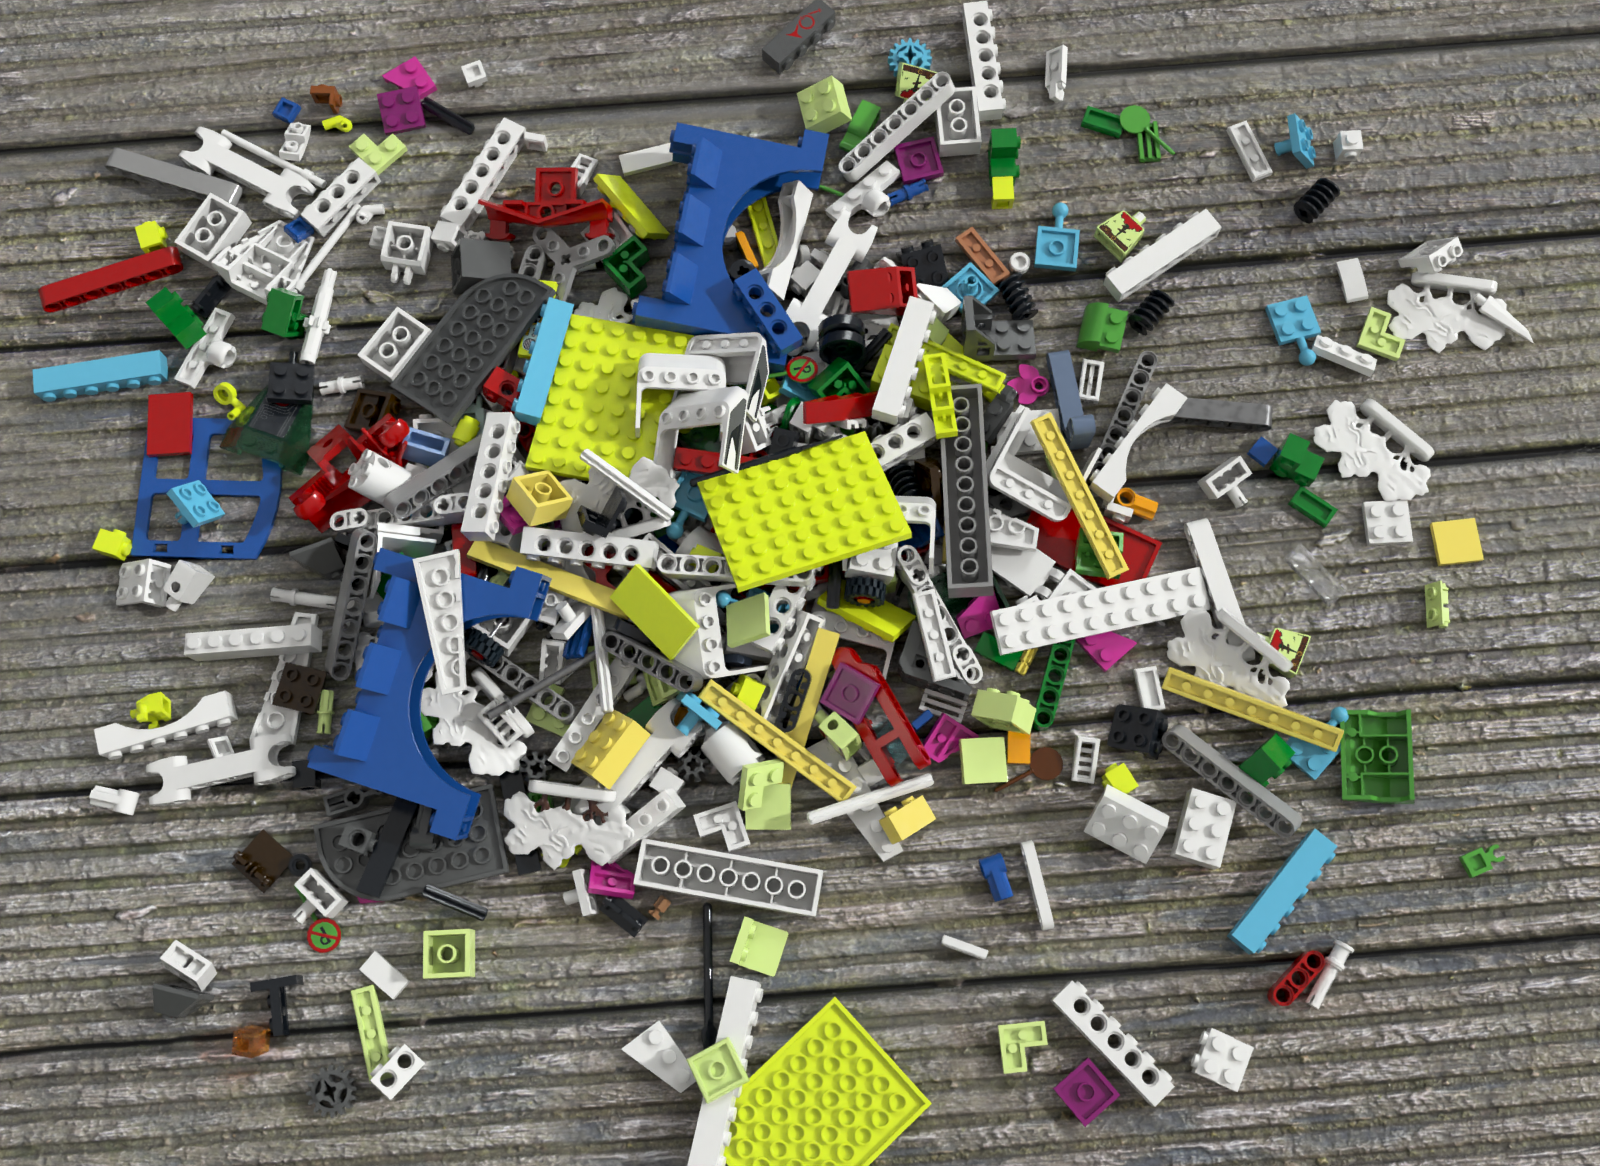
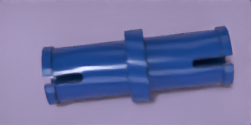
(907, 192)

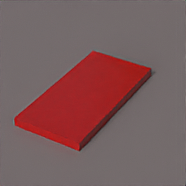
(1059, 543)

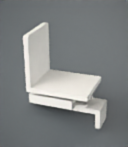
(411, 540)

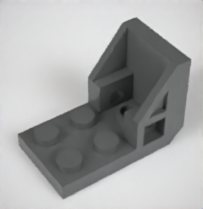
(994, 339)
(915, 655)

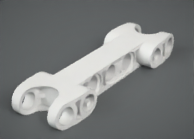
(278, 189)
(845, 247)
(446, 510)
(966, 657)
(663, 740)
(257, 762)

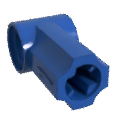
(994, 870)

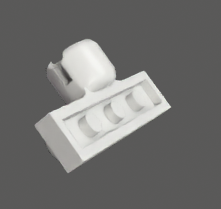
(867, 194)
(209, 349)

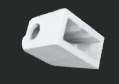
(186, 584)

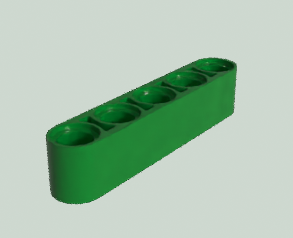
(1050, 687)

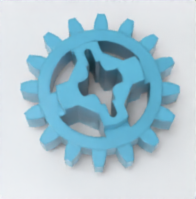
(918, 55)

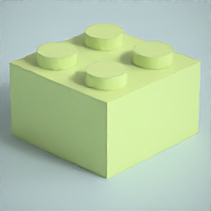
(824, 105)
(1004, 711)
(448, 954)

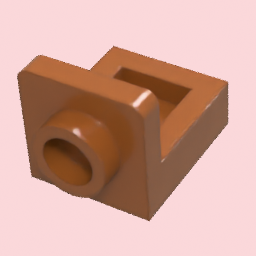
(327, 95)

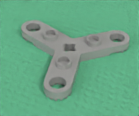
(579, 255)

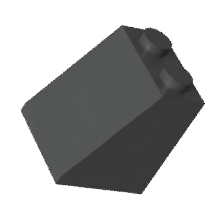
(478, 260)

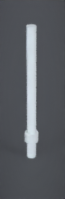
(307, 174)
(326, 248)

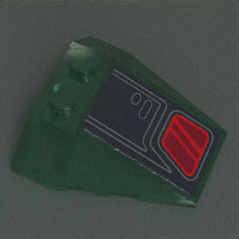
(272, 432)

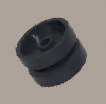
(843, 338)

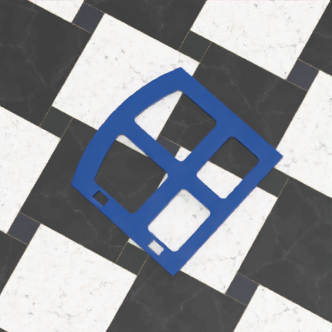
(188, 545)

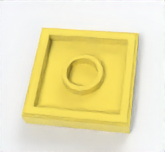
(1456, 542)

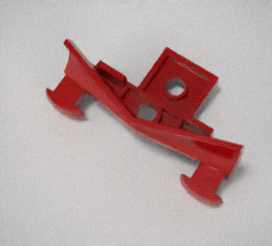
(563, 206)
(328, 489)

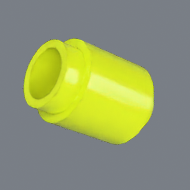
(465, 431)

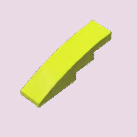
(940, 395)

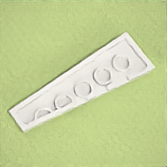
(442, 604)
(279, 719)
(864, 819)

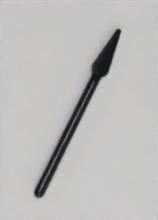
(765, 459)
(708, 1032)

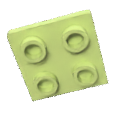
(759, 947)

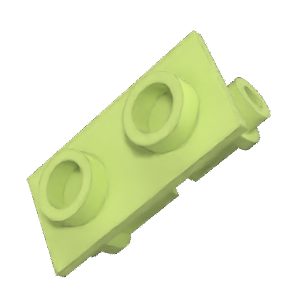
(1435, 596)

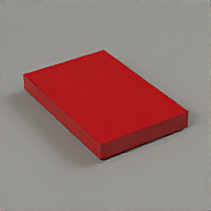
(170, 424)

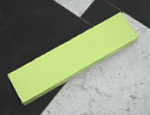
(371, 1029)

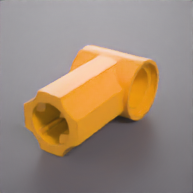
(1142, 506)

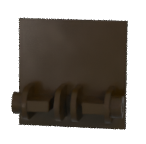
(300, 688)
(262, 861)

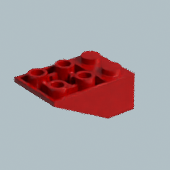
(881, 290)

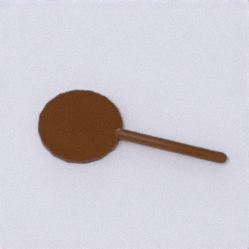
(1044, 764)

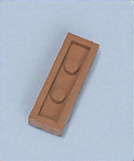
(982, 256)

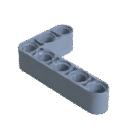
(1075, 426)

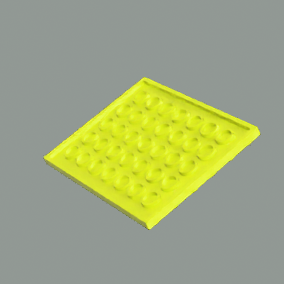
(595, 398)
(803, 511)
(823, 1099)

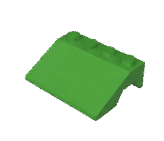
(1377, 757)

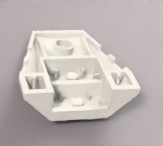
(264, 262)

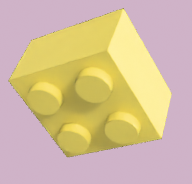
(539, 498)

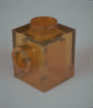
(251, 1041)

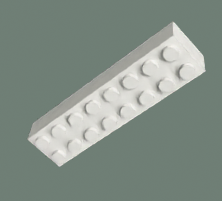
(728, 878)

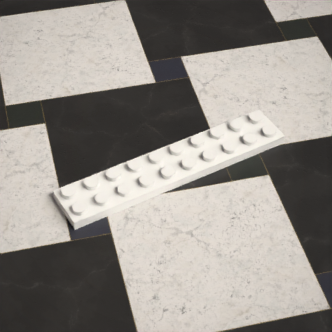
(1099, 610)

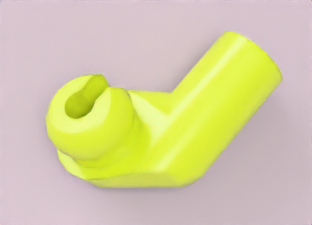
(338, 122)

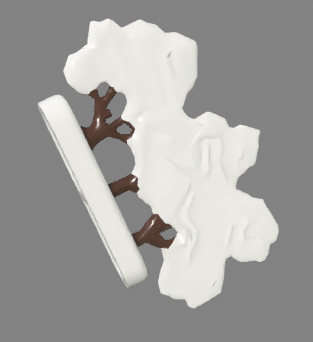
(559, 829)

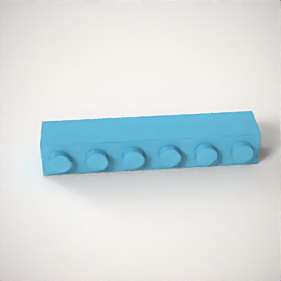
(543, 361)
(100, 375)
(1282, 891)

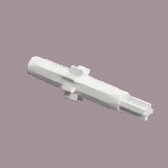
(317, 322)

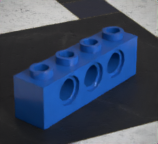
(754, 283)

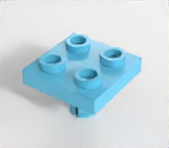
(1299, 142)
(971, 282)
(195, 504)
(696, 713)

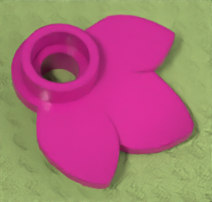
(1026, 384)

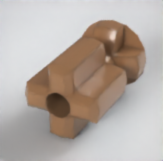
(660, 905)

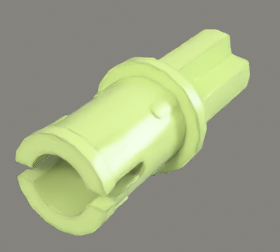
(325, 712)

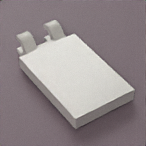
(1025, 570)

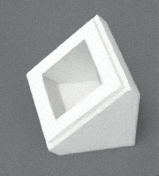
(220, 746)

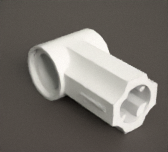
(118, 800)

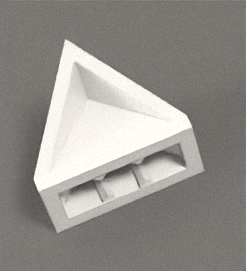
(552, 659)

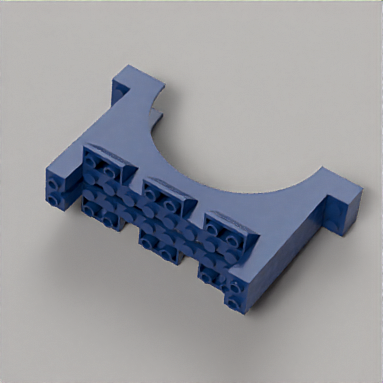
(722, 181)
(384, 734)

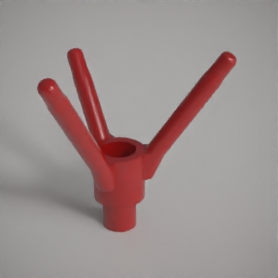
(394, 456)

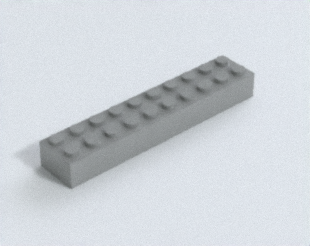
(967, 498)

